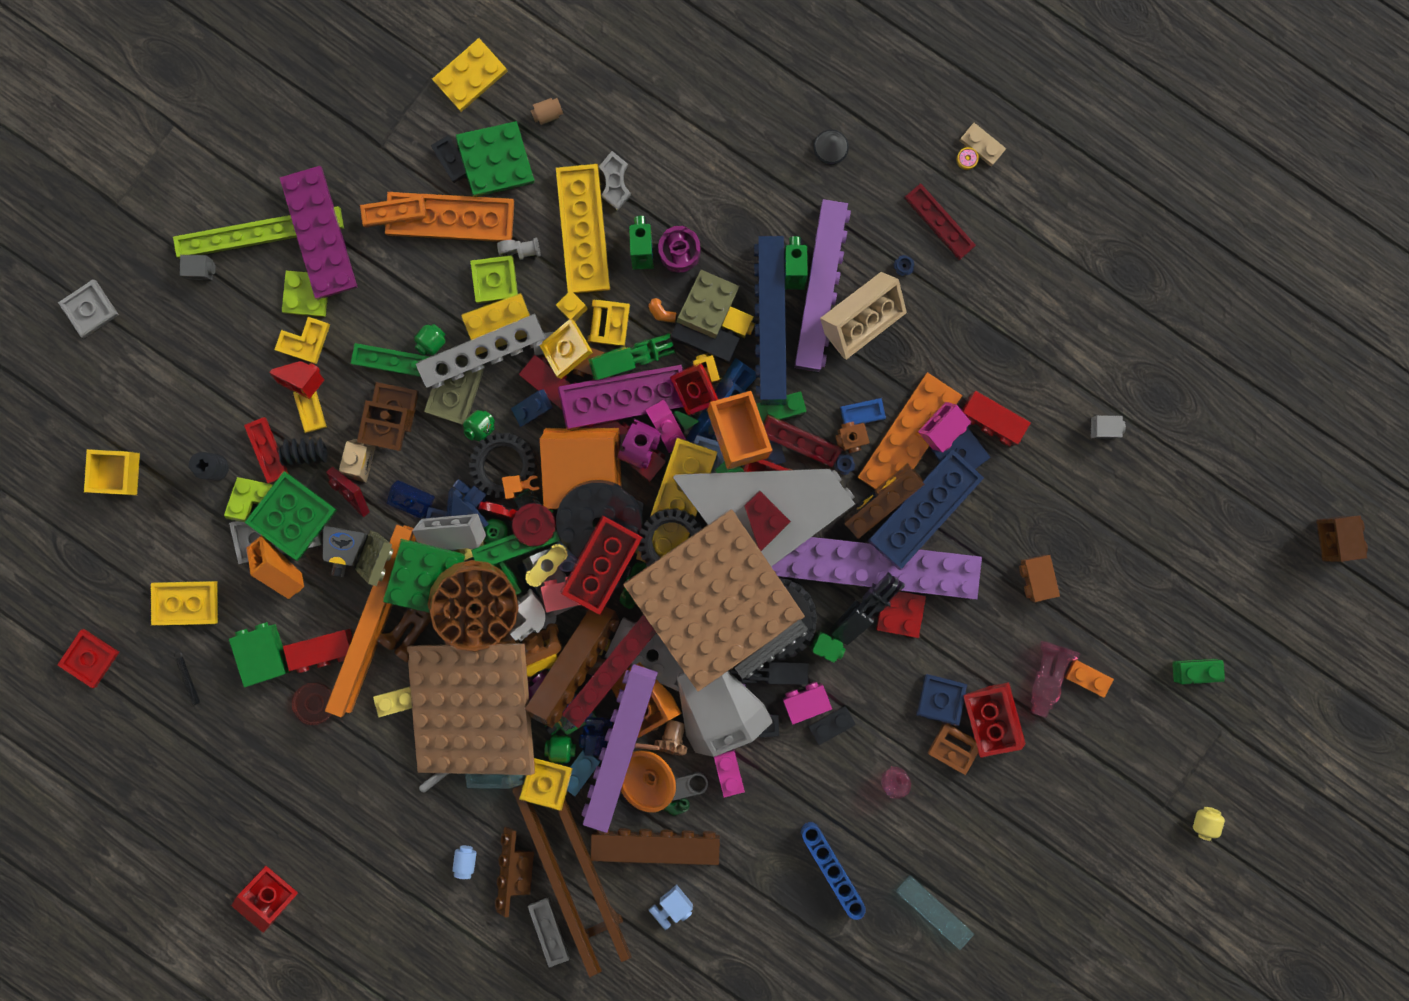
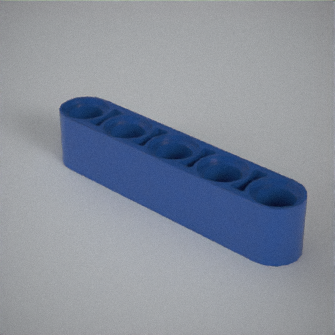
(838, 879)

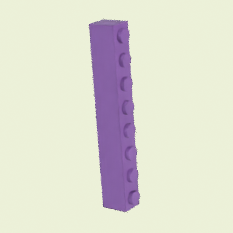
(821, 284)
(620, 747)

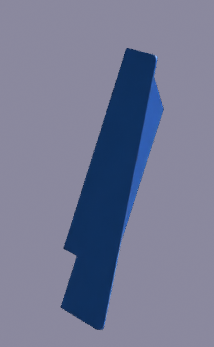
(734, 382)

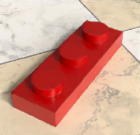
(265, 449)

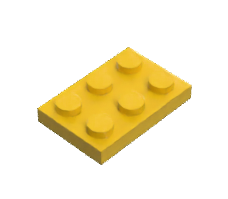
(469, 75)
(494, 317)
(184, 603)

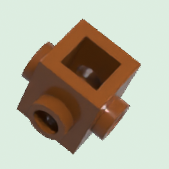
(859, 433)

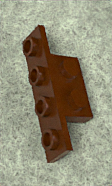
(514, 872)

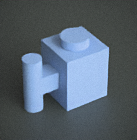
(674, 905)

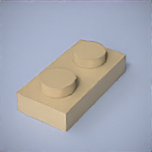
(985, 145)

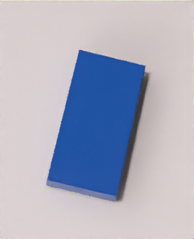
(863, 412)

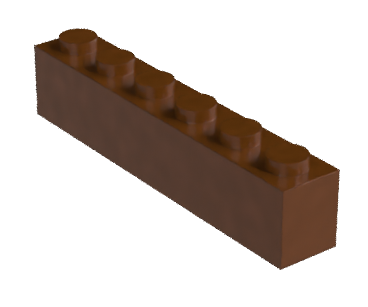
(572, 666)
(655, 847)

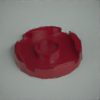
(533, 525)

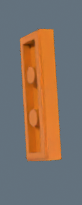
(393, 211)

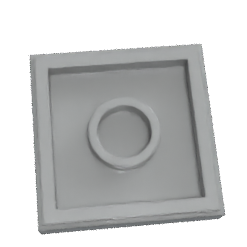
(88, 308)

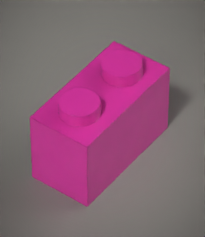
(666, 424)
(944, 427)
(806, 702)
(729, 773)

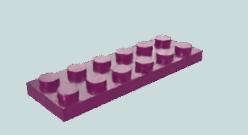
(318, 232)
(618, 397)

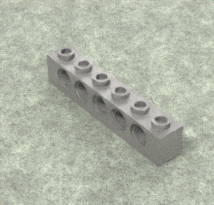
(428, 367)

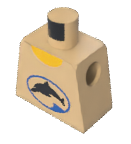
(356, 460)

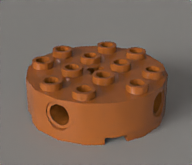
(493, 608)

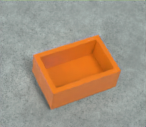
(739, 430)

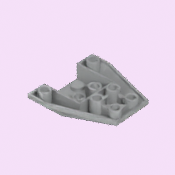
(721, 714)

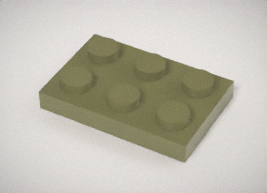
(708, 304)
(456, 397)

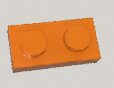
(1089, 678)

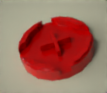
(496, 510)

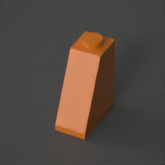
(273, 568)

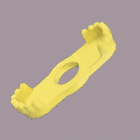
(536, 575)

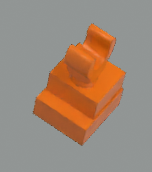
(514, 485)

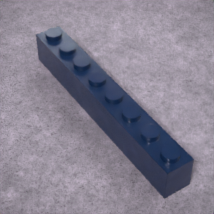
(771, 320)

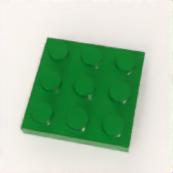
(494, 159)
(290, 516)
(415, 572)

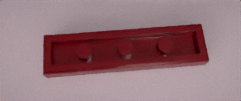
(940, 221)
(801, 441)

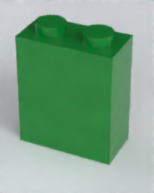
(259, 654)

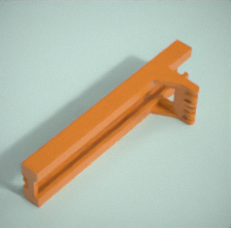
(365, 637)

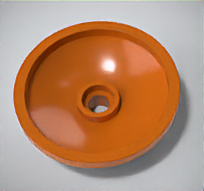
(642, 788)

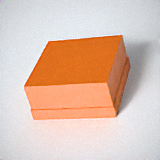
(577, 457)

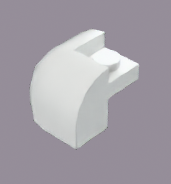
(529, 616)

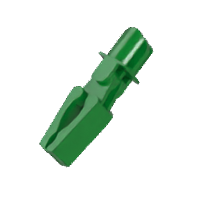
(622, 359)

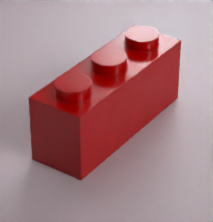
(995, 419)
(318, 650)

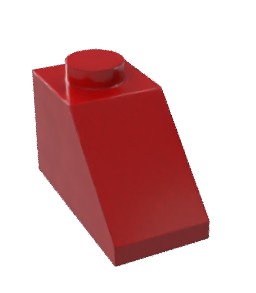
(299, 378)

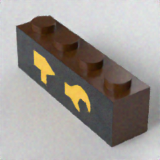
(883, 500)

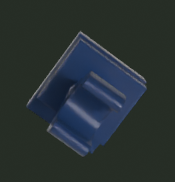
(473, 495)

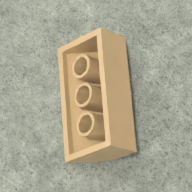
(864, 314)

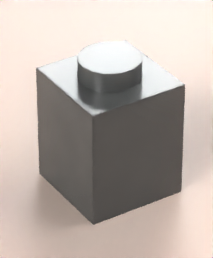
(196, 267)

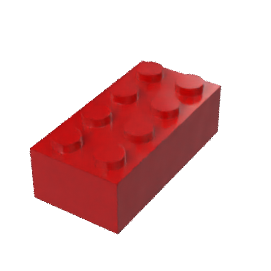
(601, 565)

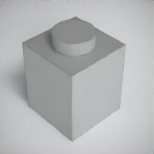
(1107, 427)

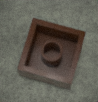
(1342, 538)

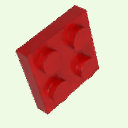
(903, 615)
(88, 658)

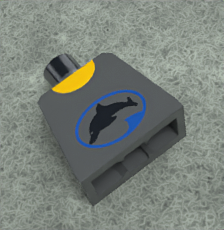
(342, 548)

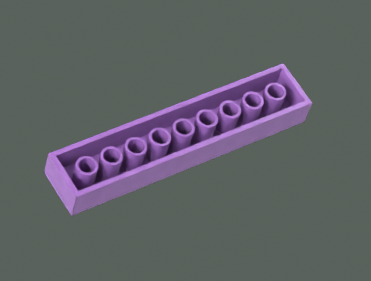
(863, 564)

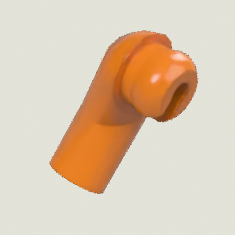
(659, 313)

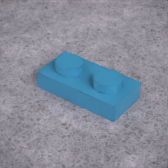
(582, 770)

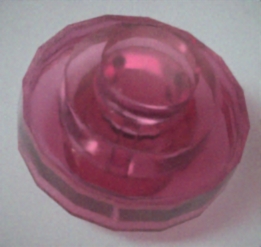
(896, 782)

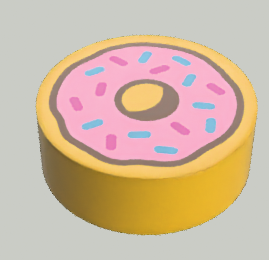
(967, 158)

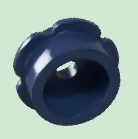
(904, 260)
(844, 469)

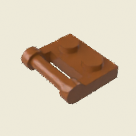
(536, 647)
(951, 753)

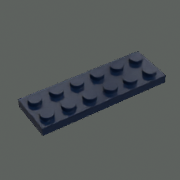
(926, 510)

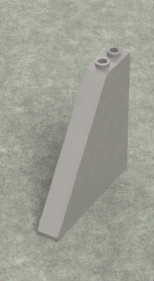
(804, 496)

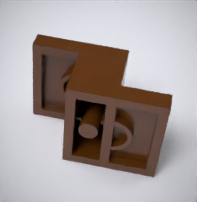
(388, 416)

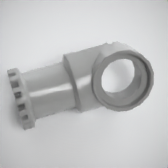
(523, 249)

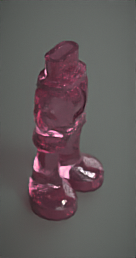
(1048, 688)

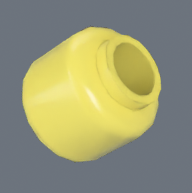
(1208, 823)

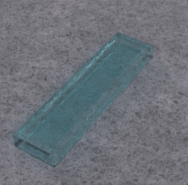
(935, 912)

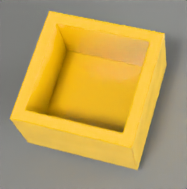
(111, 472)

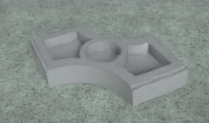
(615, 190)

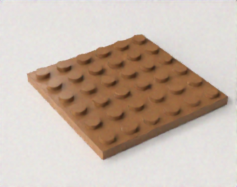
(714, 600)
(471, 709)

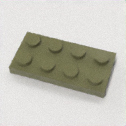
(373, 558)

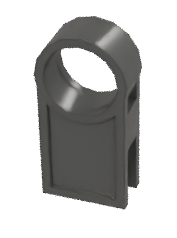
(683, 786)

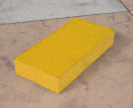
(310, 412)

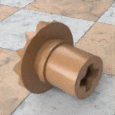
(672, 739)

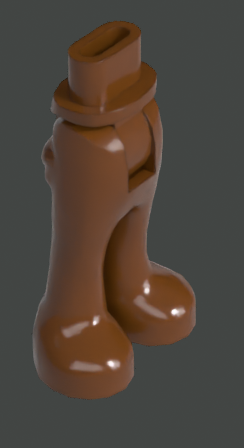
(412, 616)

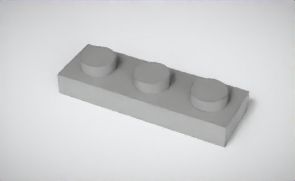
(548, 932)

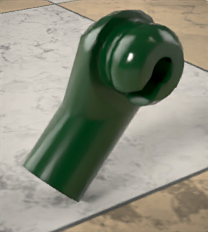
(677, 807)

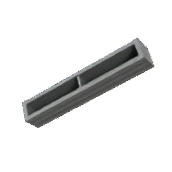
(775, 646)

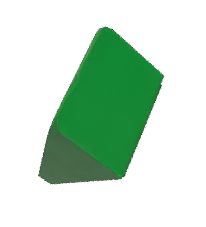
(684, 420)

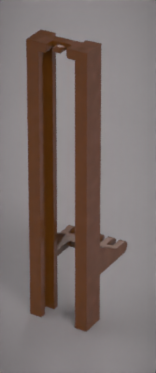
(562, 893)

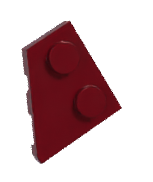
(348, 490)
(764, 519)

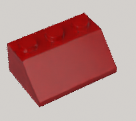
(994, 720)

